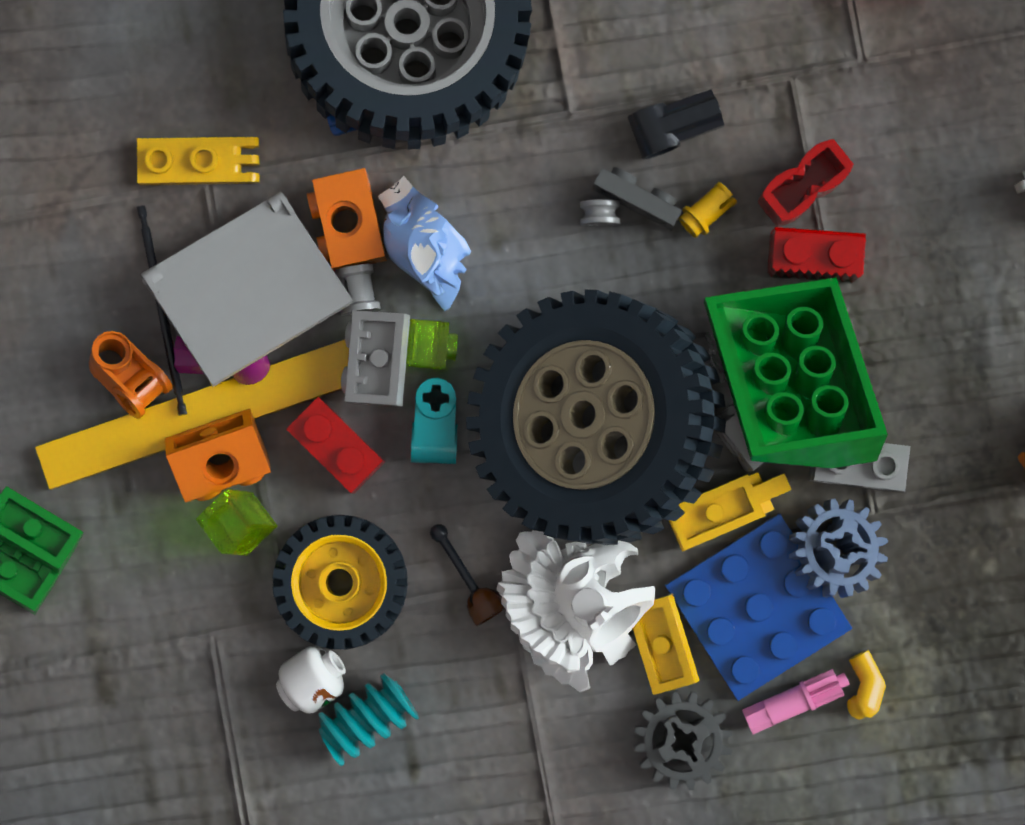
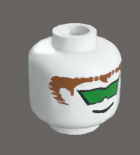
(311, 679)

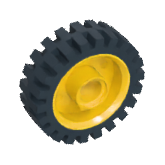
(304, 591)

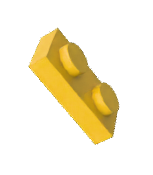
(665, 647)

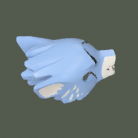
(423, 241)

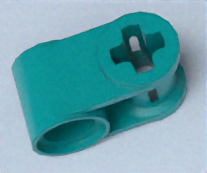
(434, 431)

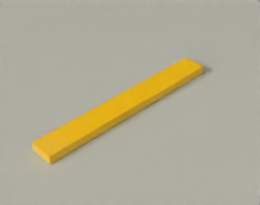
(133, 439)

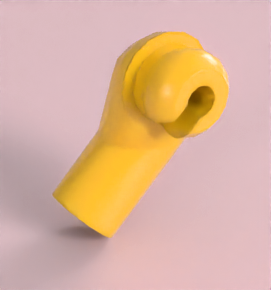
(871, 687)

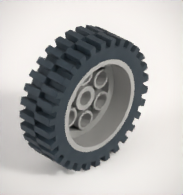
(381, 97)

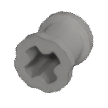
(359, 286)

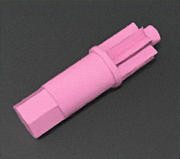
(796, 700)

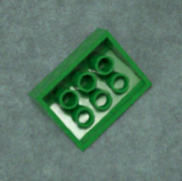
(797, 375)

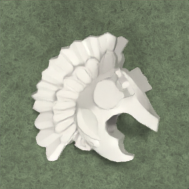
(563, 607)

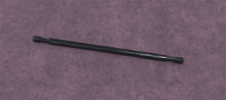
(164, 322)

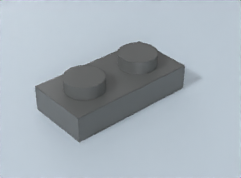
(621, 186)

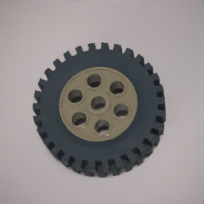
(665, 432)

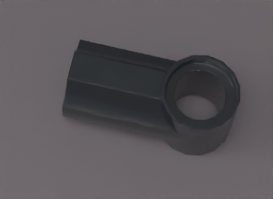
(664, 126)

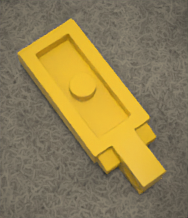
(727, 508)

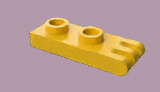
(195, 161)

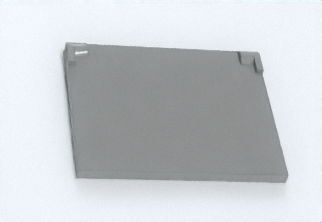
(246, 289)

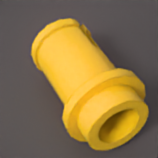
(707, 210)

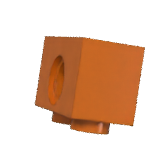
(353, 193)
(233, 436)

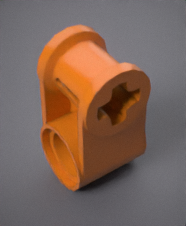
(134, 379)

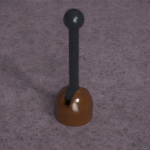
(483, 602)

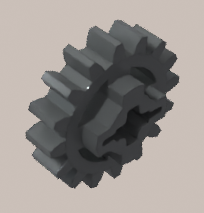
(664, 752)

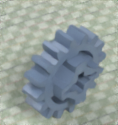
(853, 536)

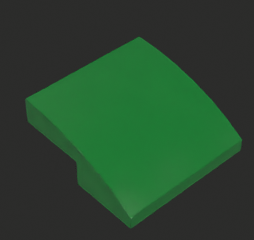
(32, 549)

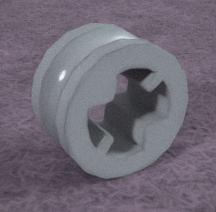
(599, 213)

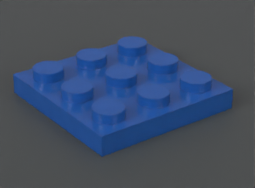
(755, 609)

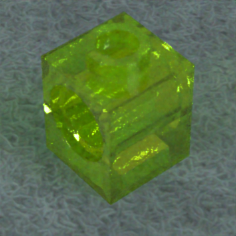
(431, 344)
(236, 522)

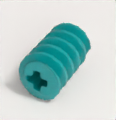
(365, 718)

